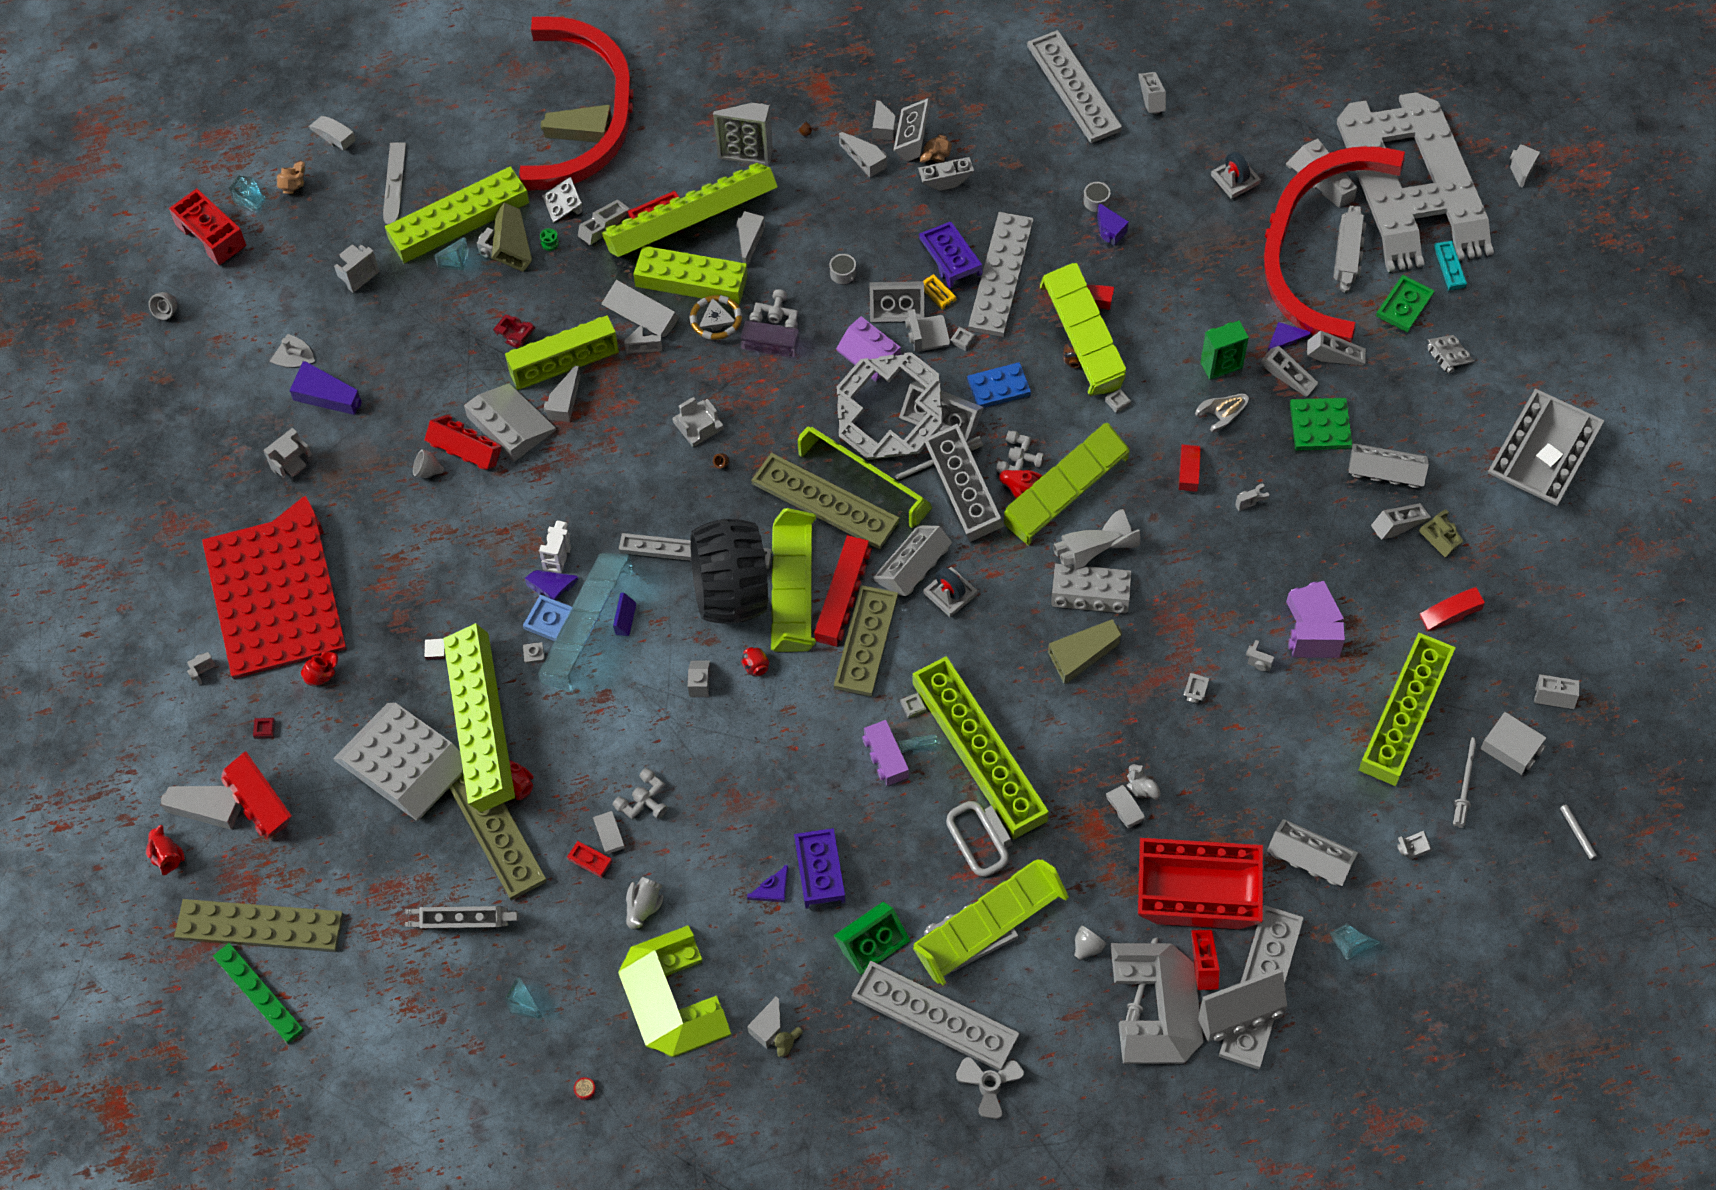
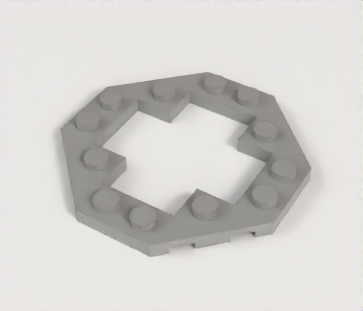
(891, 444)

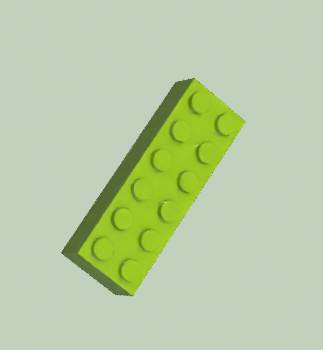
(689, 274)
(562, 352)

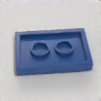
(999, 385)

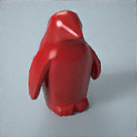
(1019, 480)
(521, 780)
(163, 851)

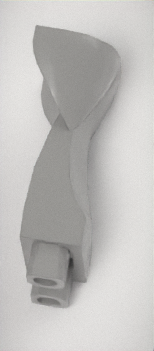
(1082, 546)

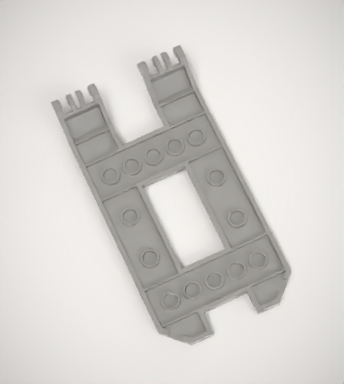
(1397, 207)

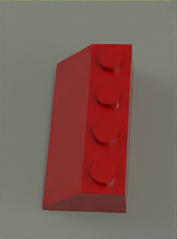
(255, 796)

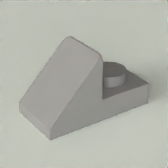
(639, 343)

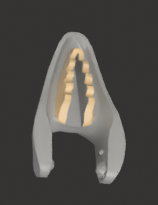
(1224, 408)

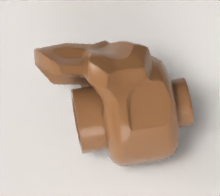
(936, 149)
(291, 178)

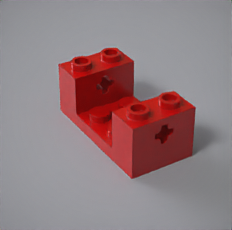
(219, 235)

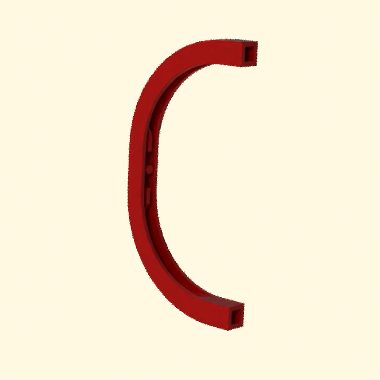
(1331, 164)
(580, 168)

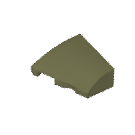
(1442, 534)

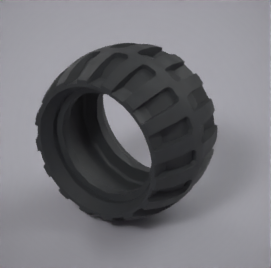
(729, 571)

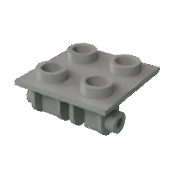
(563, 200)
(1449, 352)

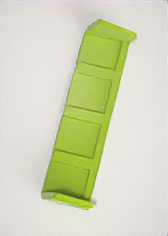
(1085, 329)
(1065, 482)
(917, 511)
(791, 581)
(989, 918)

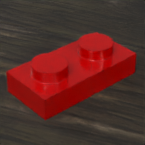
(589, 859)

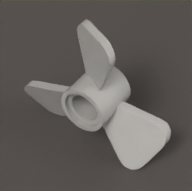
(972, 1074)

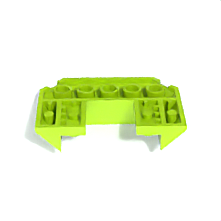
(653, 1003)

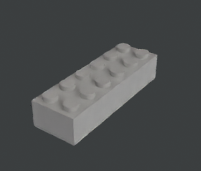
(963, 482)

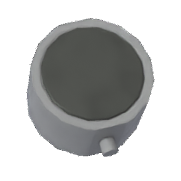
(1096, 194)
(843, 269)

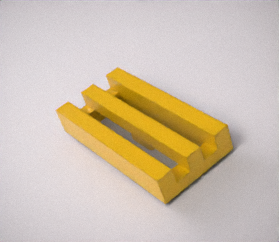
(936, 294)

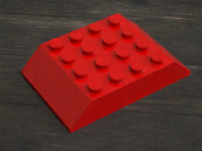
(1200, 883)

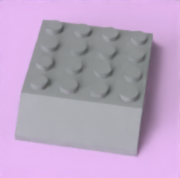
(1540, 423)
(402, 760)

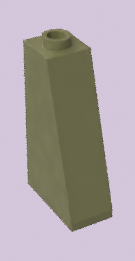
(578, 124)
(510, 239)
(1081, 650)

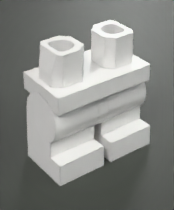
(555, 552)

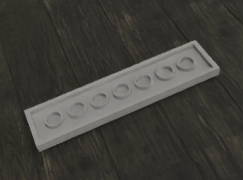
(1074, 86)
(1000, 274)
(1270, 950)
(935, 1015)

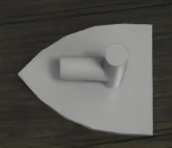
(292, 353)

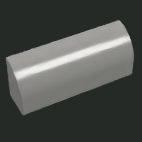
(640, 309)

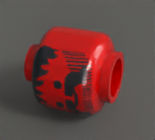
(755, 661)

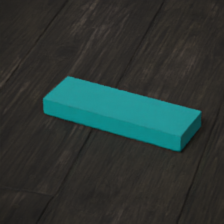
(1450, 265)

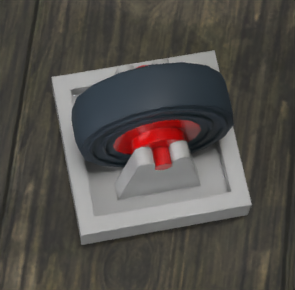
(1235, 175)
(950, 591)

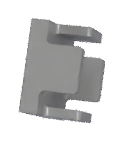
(360, 266)
(697, 421)
(285, 454)

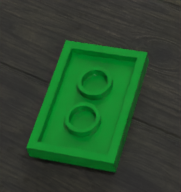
(1405, 303)

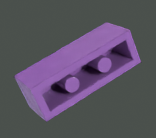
(885, 753)

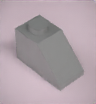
(884, 123)
(1523, 163)
(698, 678)
(767, 1024)

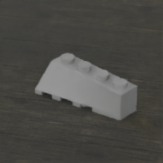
(1337, 188)

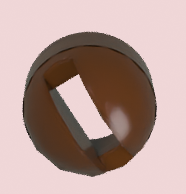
(805, 129)
(718, 458)

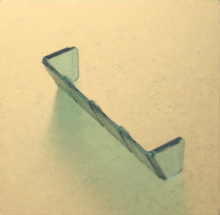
(582, 619)

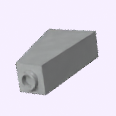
(202, 803)

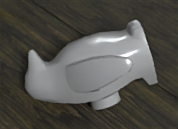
(642, 901)

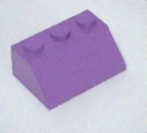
(866, 341)

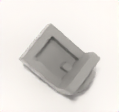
(485, 243)
(534, 652)
(1258, 659)
(199, 665)
(1196, 688)
(1414, 845)

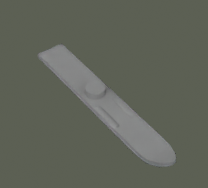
(394, 182)

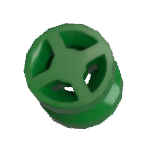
(551, 235)

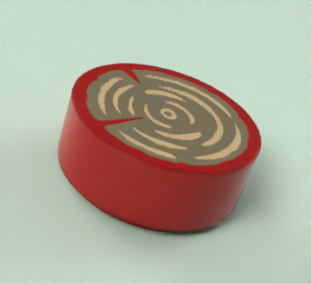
(584, 1088)

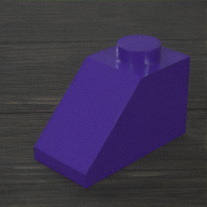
(1111, 225)

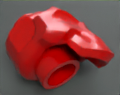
(319, 668)

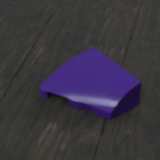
(550, 583)

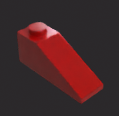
(1205, 960)

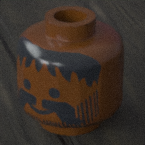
(1070, 357)

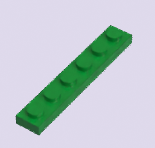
(258, 993)

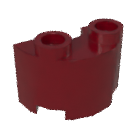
(514, 330)

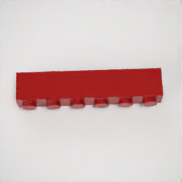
(842, 591)

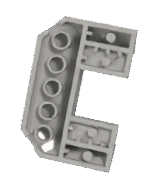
(1178, 1029)

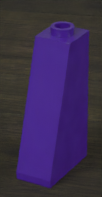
(323, 390)

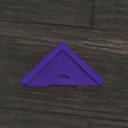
(1287, 335)
(772, 889)

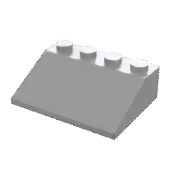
(744, 133)
(508, 420)
(1243, 1005)

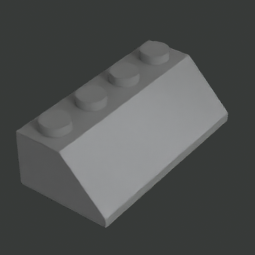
(954, 410)
(1388, 465)
(913, 559)
(1312, 852)

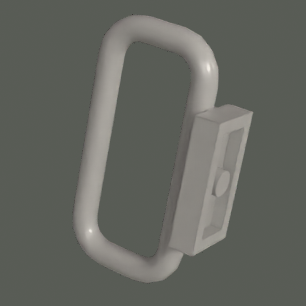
(995, 830)

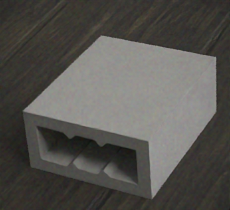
(1514, 743)

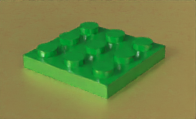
(1320, 424)

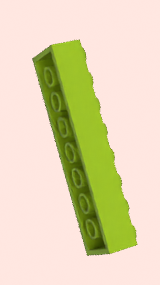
(455, 214)
(1406, 709)

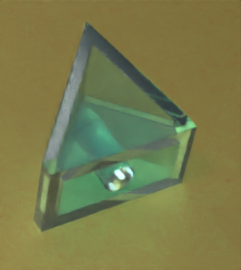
(246, 193)
(453, 256)
(1351, 941)
(520, 1001)

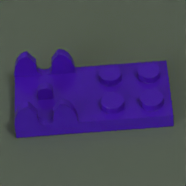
(950, 253)
(819, 867)

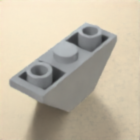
(946, 174)

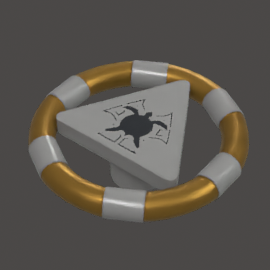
(715, 317)

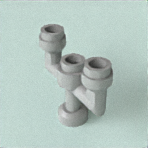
(775, 312)
(1019, 454)
(643, 797)

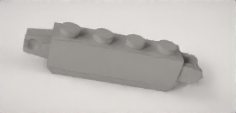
(1348, 248)
(461, 917)

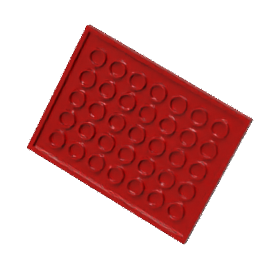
(273, 594)

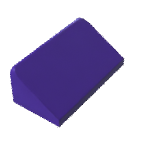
(624, 615)

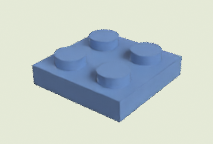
(547, 617)

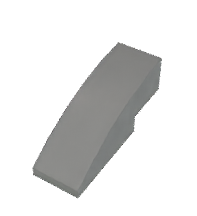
(333, 132)
(601, 219)

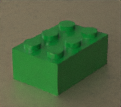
(1224, 349)

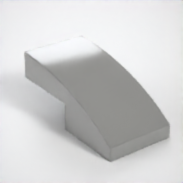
(1125, 806)
(608, 832)

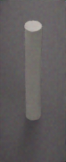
(1578, 832)

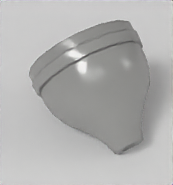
(163, 305)
(426, 465)
(1087, 943)

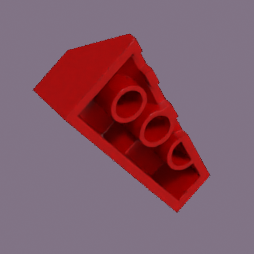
(462, 442)

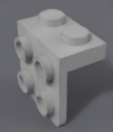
(927, 332)

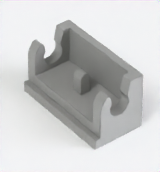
(1557, 691)

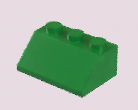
(872, 937)

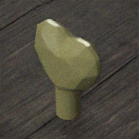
(785, 1040)

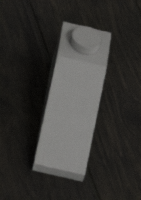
(1153, 92)
(865, 154)
(750, 231)
(1335, 350)
(1288, 371)
(562, 398)
(1399, 520)

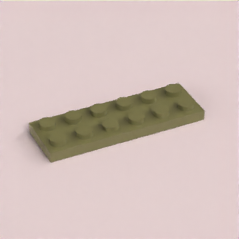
(866, 640)

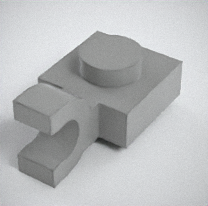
(1249, 498)

